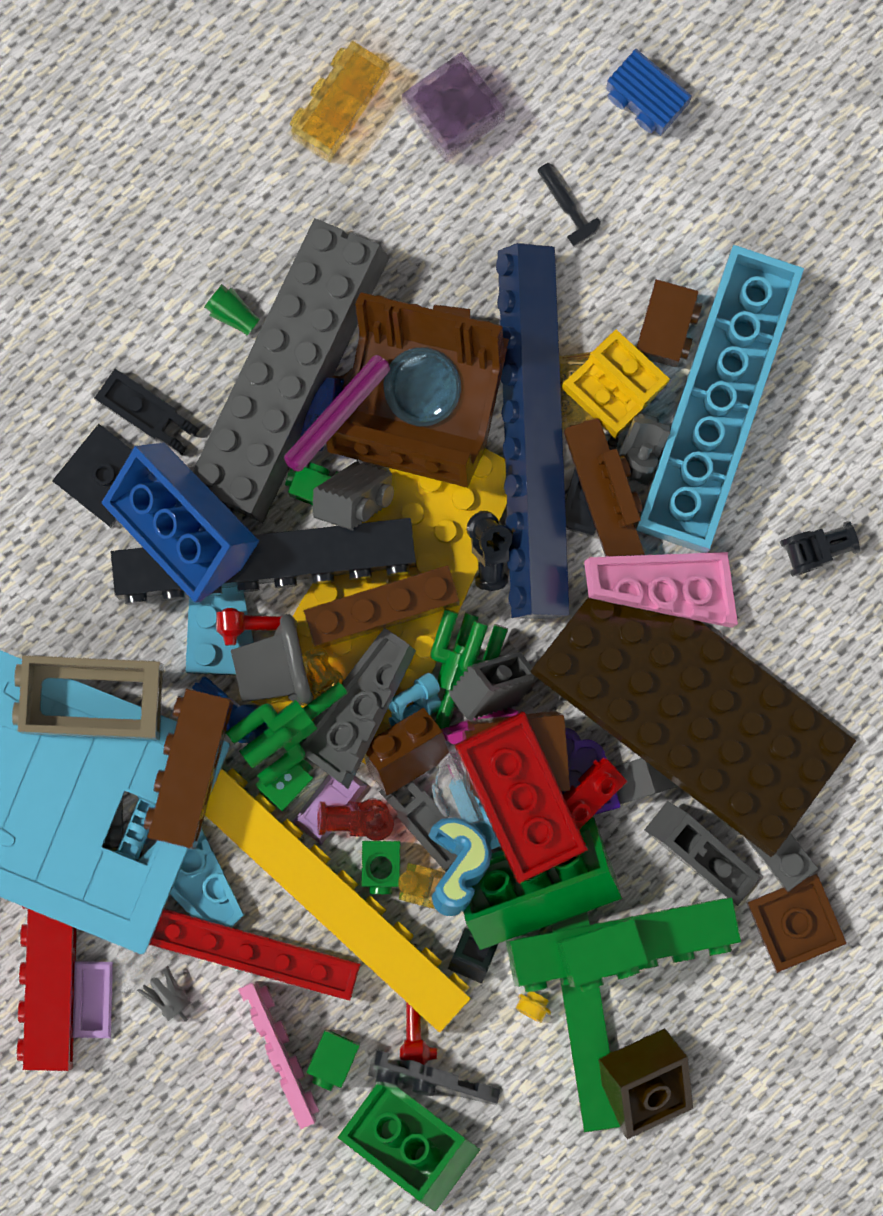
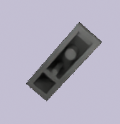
(702, 852)

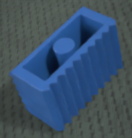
(647, 93)

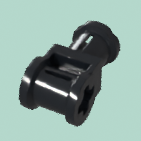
(491, 547)
(813, 549)

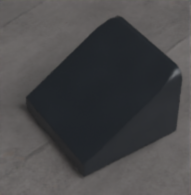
(469, 959)

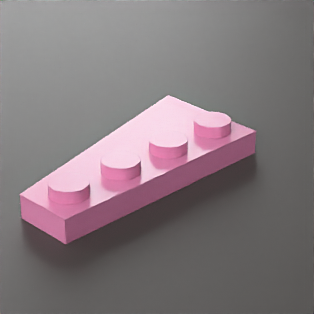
(672, 584)
(290, 1070)

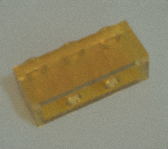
(339, 100)

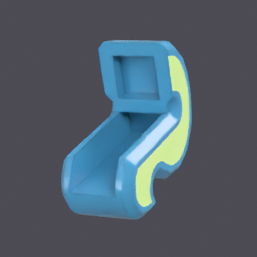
(472, 861)

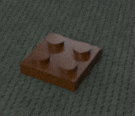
(796, 923)

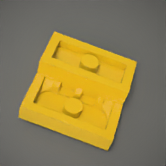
(615, 383)

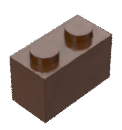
(667, 323)
(405, 751)

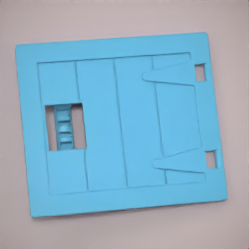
(59, 809)

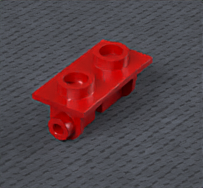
(596, 788)

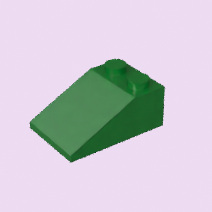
(409, 1144)

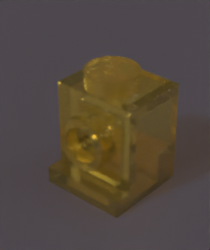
(417, 884)

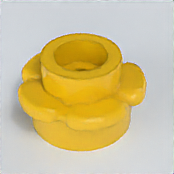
(533, 1006)

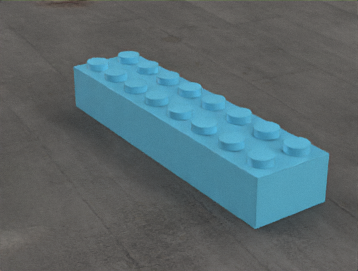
(720, 399)

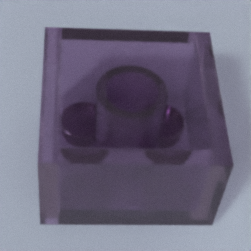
(453, 107)

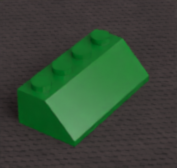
(510, 909)

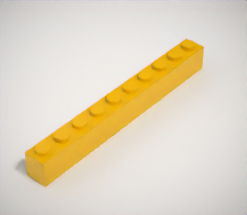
(334, 901)

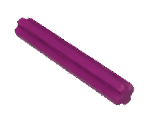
(337, 413)

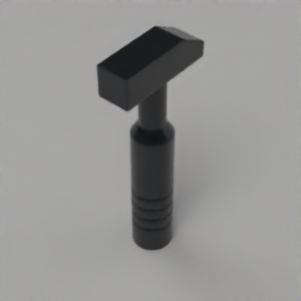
(568, 206)

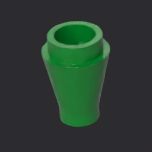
(231, 310)

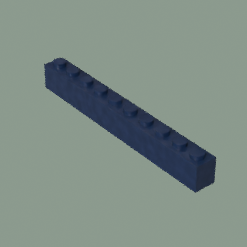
(533, 432)

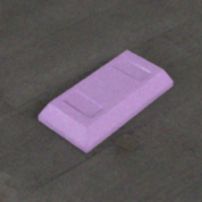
(333, 794)
(92, 999)

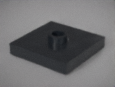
(93, 471)

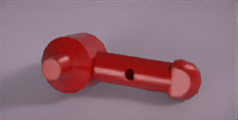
(232, 623)
(414, 1047)

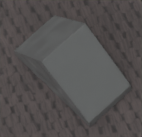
(641, 781)

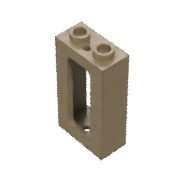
(36, 669)

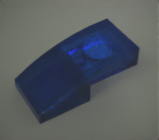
(324, 397)

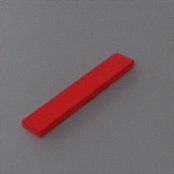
(255, 954)

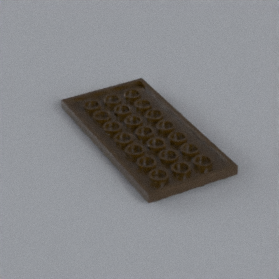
(697, 714)

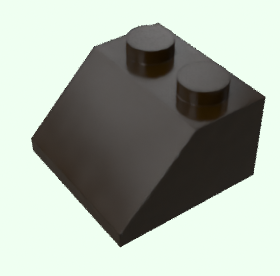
(647, 1082)

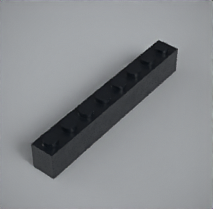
(283, 560)

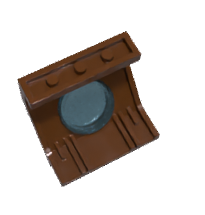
(437, 398)

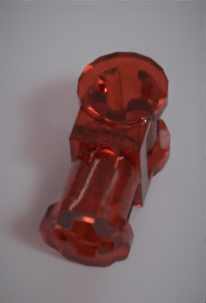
(355, 819)

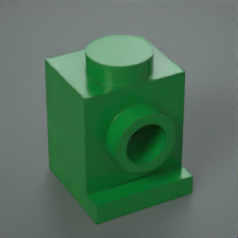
(304, 482)

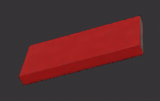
(520, 797)

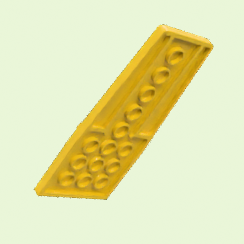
(440, 539)

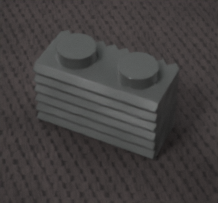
(353, 495)
(493, 685)

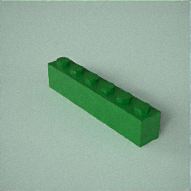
(662, 933)

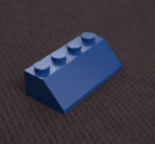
(178, 520)

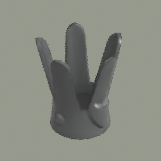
(170, 999)

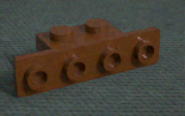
(606, 489)

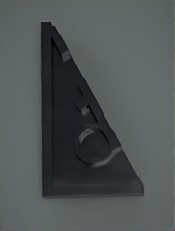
(428, 1079)

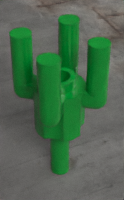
(464, 654)
(285, 730)

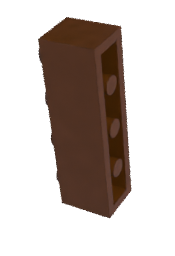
(382, 607)
(189, 769)

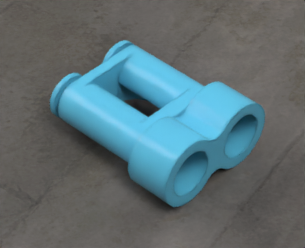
(423, 694)

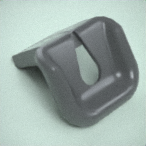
(273, 666)

